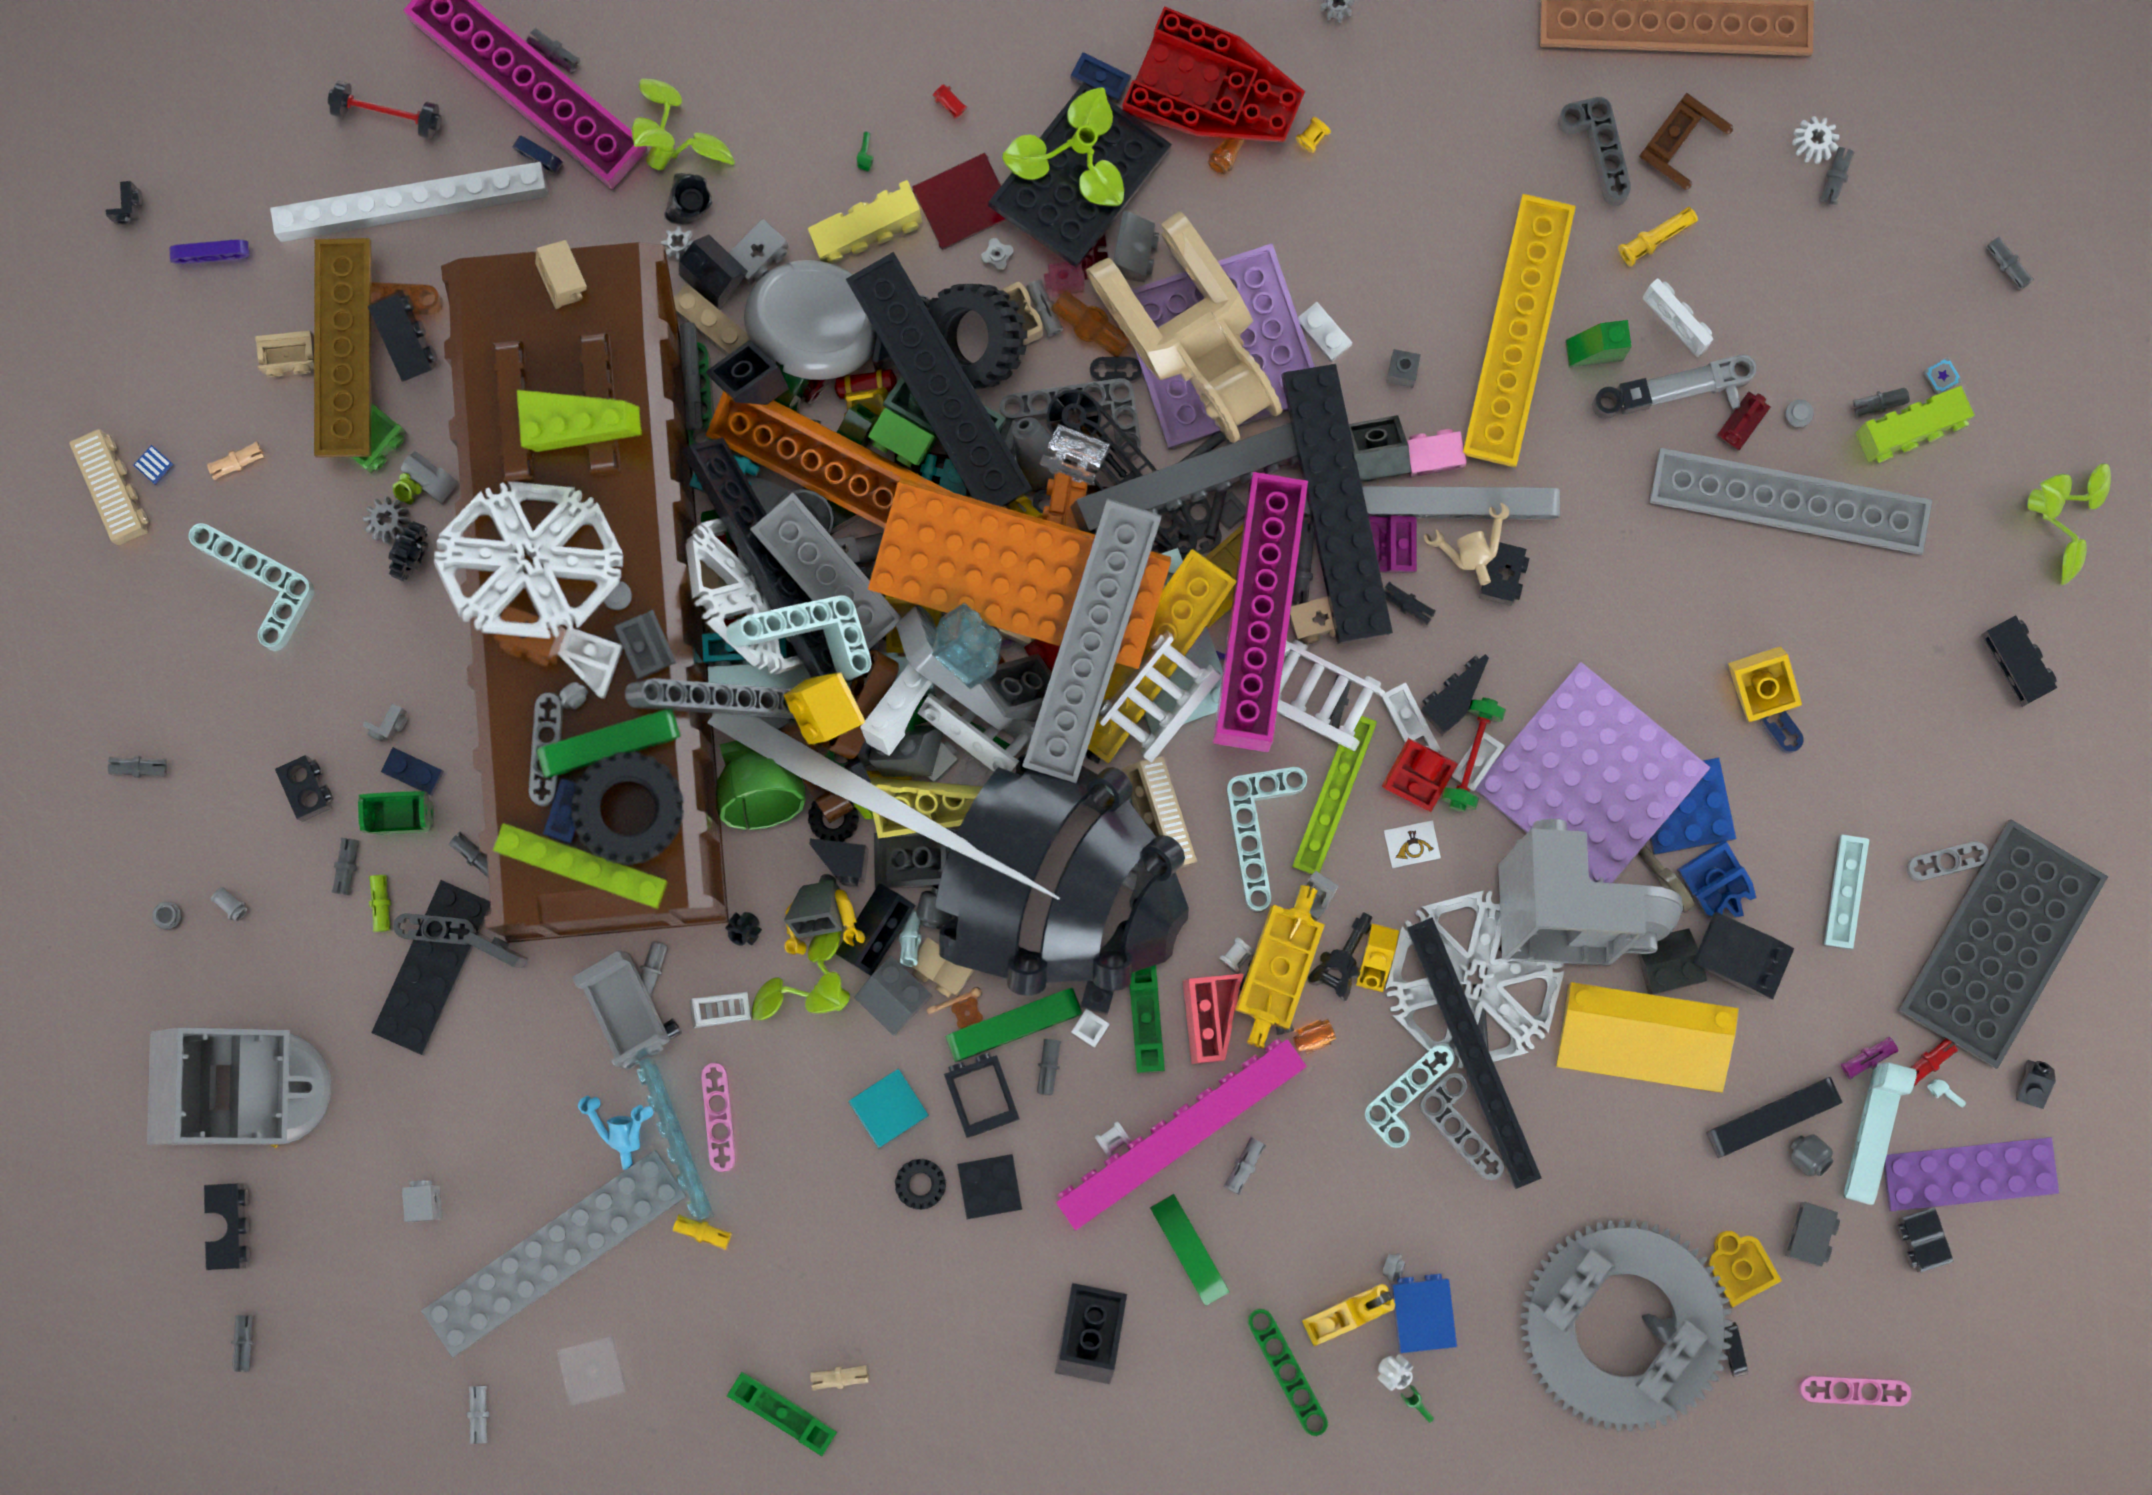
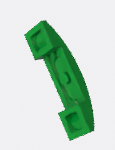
(1146, 1021)
(1189, 1249)
(782, 1413)

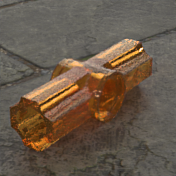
(1090, 323)

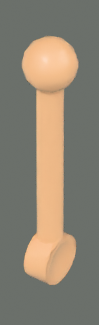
(976, 992)

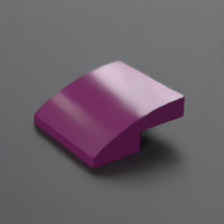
(1395, 543)

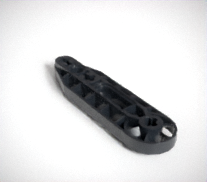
(1092, 424)

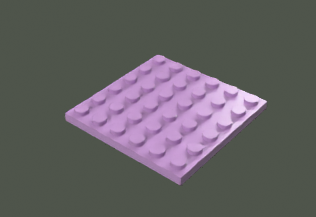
(1272, 339)
(1595, 767)

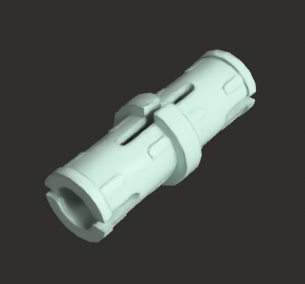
(910, 940)

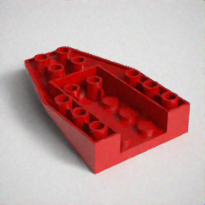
(1211, 84)

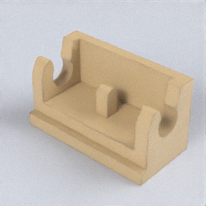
(560, 273)

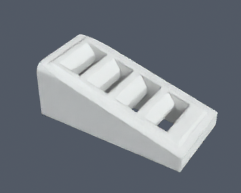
(698, 1022)

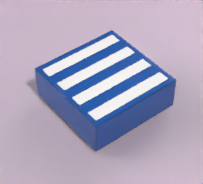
(153, 464)

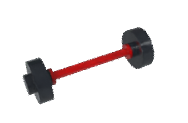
(341, 99)

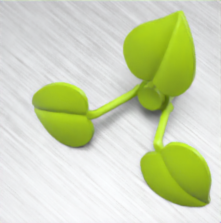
(1092, 118)
(649, 133)
(2051, 501)
(825, 996)

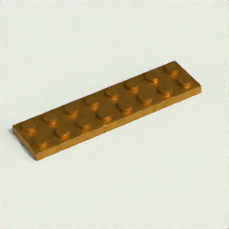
(342, 347)

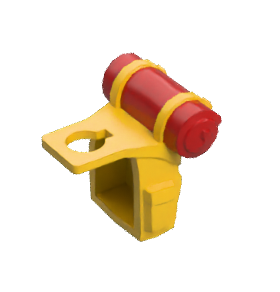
(867, 389)

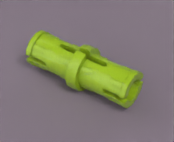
(380, 903)

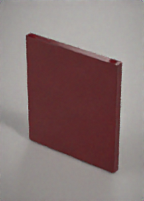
(959, 199)

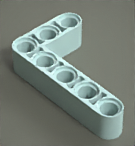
(261, 573)
(834, 624)
(1252, 829)
(1875, 1130)

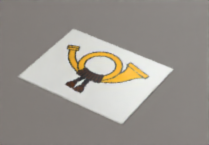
(1412, 844)

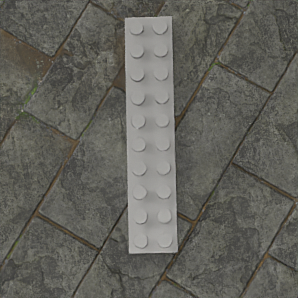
(1791, 501)
(1091, 640)
(554, 1253)

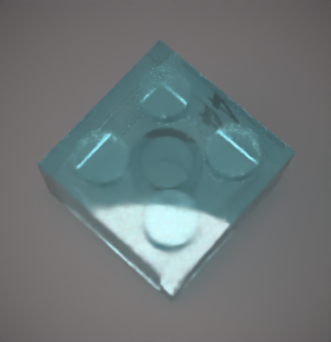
(967, 646)

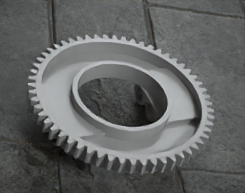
(1682, 1364)

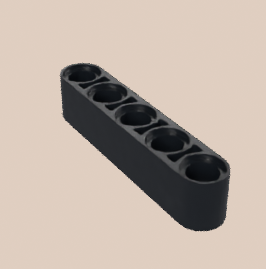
(1774, 1117)

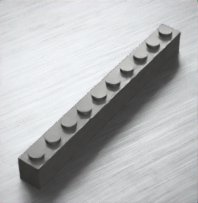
(1194, 476)

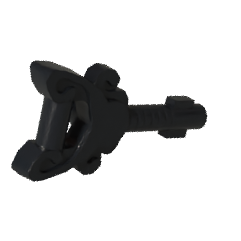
(1342, 961)

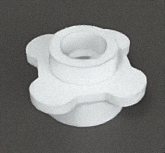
(997, 261)

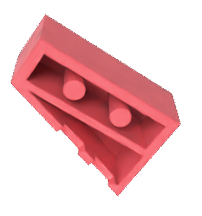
(1210, 1014)

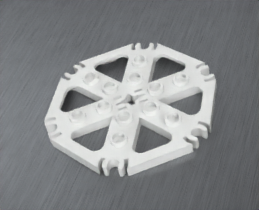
(546, 551)
(738, 597)
(1499, 973)

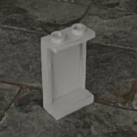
(623, 1009)

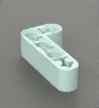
(1412, 1088)

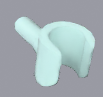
(1940, 1087)

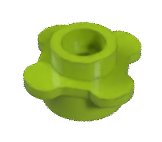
(402, 493)

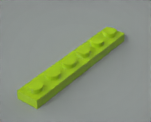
(1332, 800)
(580, 866)

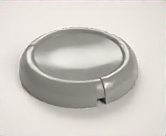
(809, 320)

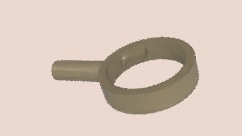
(1667, 878)

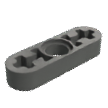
(415, 919)

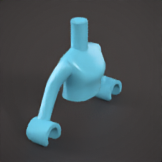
(623, 1130)

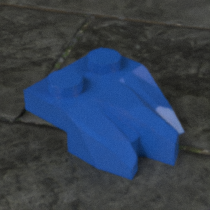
(1718, 880)

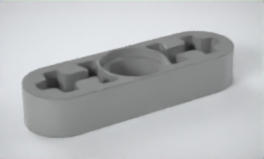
(1965, 848)

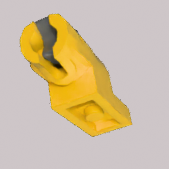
(1349, 1314)

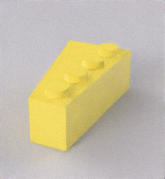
(866, 224)
(940, 802)

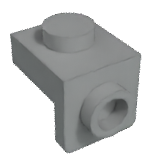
(393, 722)
(1325, 892)

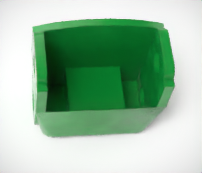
(395, 812)

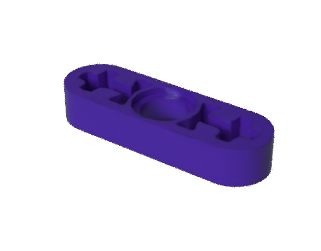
(209, 251)

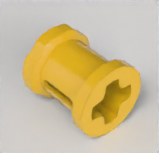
(1313, 134)

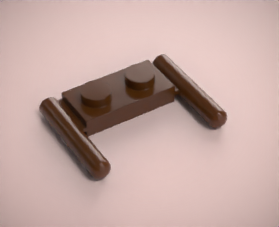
(1675, 132)

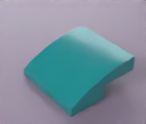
(888, 1108)

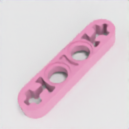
(723, 1116)
(1854, 1391)

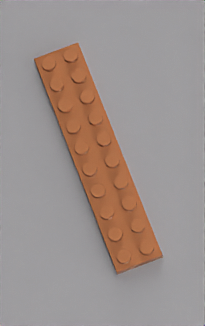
(1680, 25)

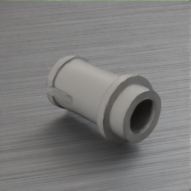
(229, 904)

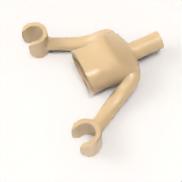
(1473, 547)

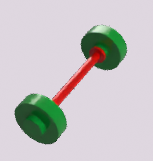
(1487, 711)

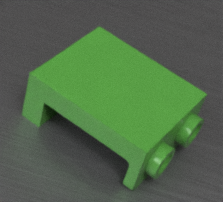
(384, 437)

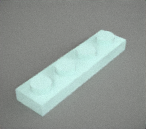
(1846, 891)

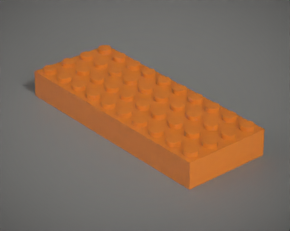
(999, 563)

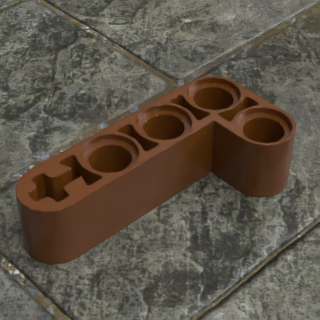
(867, 692)
(831, 804)

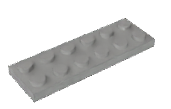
(822, 565)

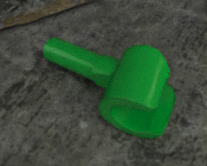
(864, 160)
(1415, 1401)

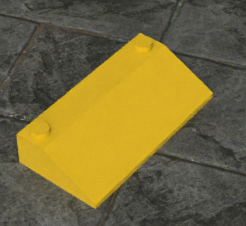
(1646, 1037)

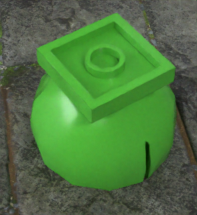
(768, 790)

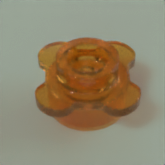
(971, 1006)

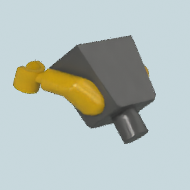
(817, 911)

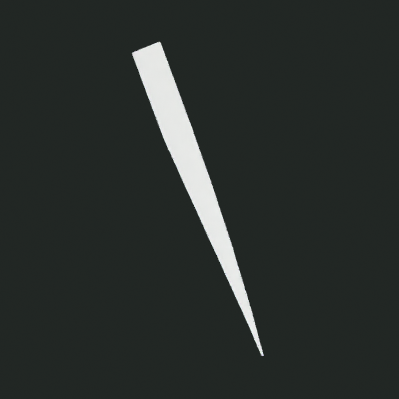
(832, 777)

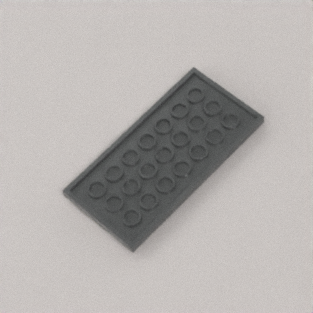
(2003, 943)

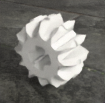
(1815, 130)

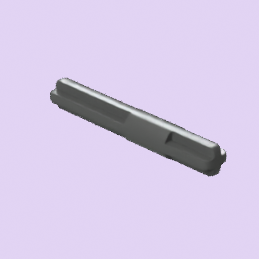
(691, 376)

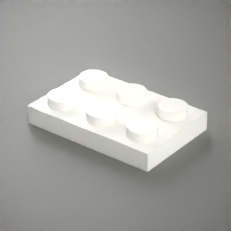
(1678, 317)

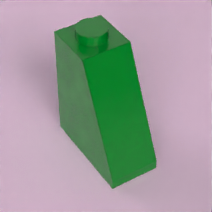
(1599, 344)

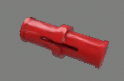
(1932, 1060)

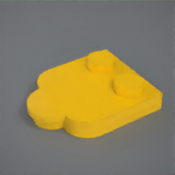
(1742, 1267)

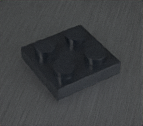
(989, 1186)

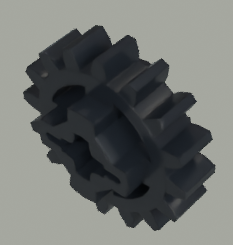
(408, 551)

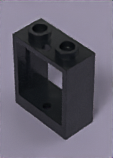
(959, 1070)

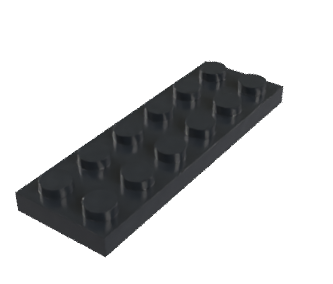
(430, 972)

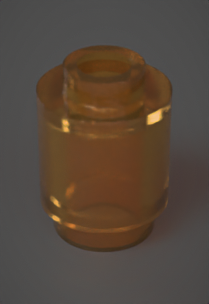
(1314, 1036)

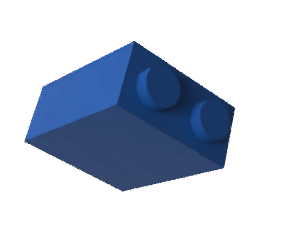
(1423, 1314)

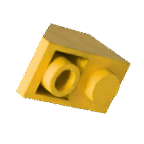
(1377, 957)

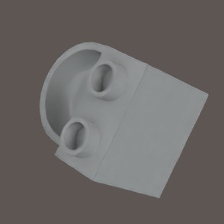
(1563, 916)
(275, 1087)

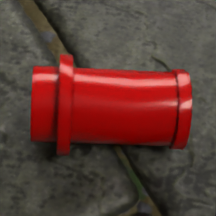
(949, 101)

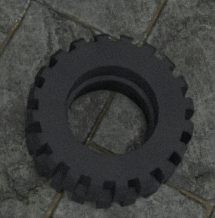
(1003, 327)
(637, 769)

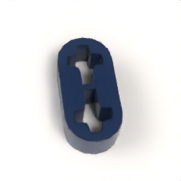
(537, 154)
(1777, 734)

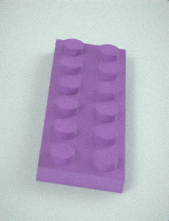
(1970, 1174)

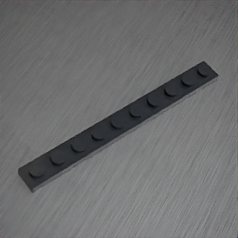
(1473, 1053)

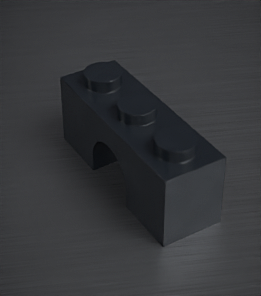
(230, 1250)

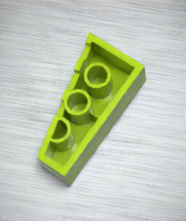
(567, 420)
(1915, 424)

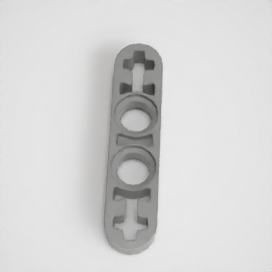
(541, 713)

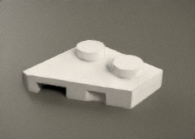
(591, 658)

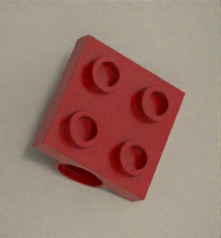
(1419, 774)

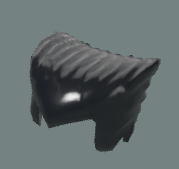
(687, 199)

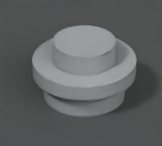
(1799, 413)
(618, 597)
(573, 696)
(166, 915)
(1394, 1267)

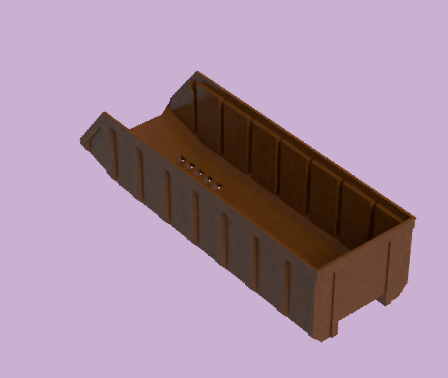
(647, 501)

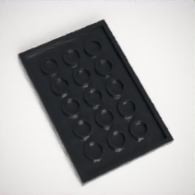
(1053, 205)

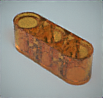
(415, 291)

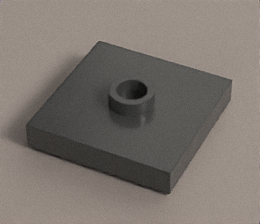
(497, 948)

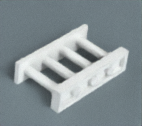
(1321, 720)
(1169, 721)
(971, 739)

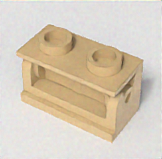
(285, 353)

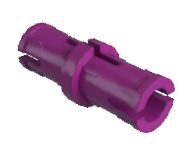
(1885, 1048)

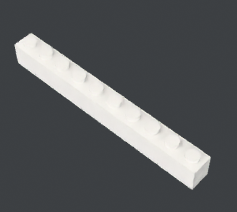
(409, 202)

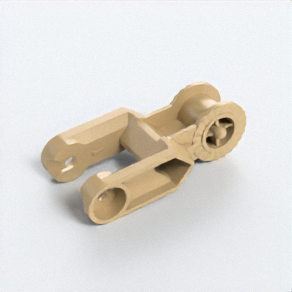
(1199, 342)

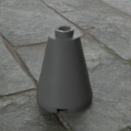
(1030, 445)

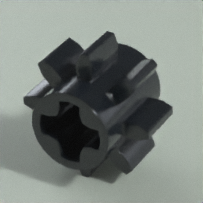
(743, 928)

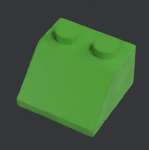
(902, 437)

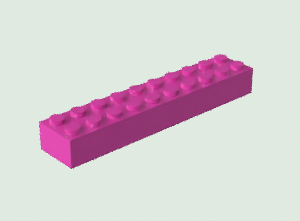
(530, 85)
(1260, 612)
(1181, 1134)

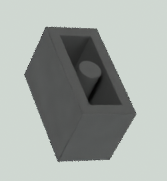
(1812, 1234)

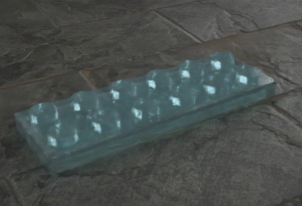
(679, 1151)

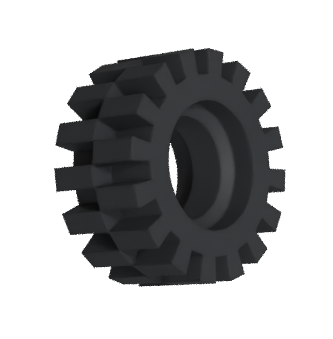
(832, 834)
(937, 1184)

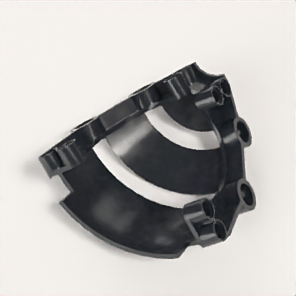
(1016, 825)

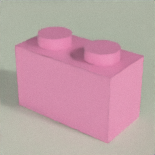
(1436, 453)

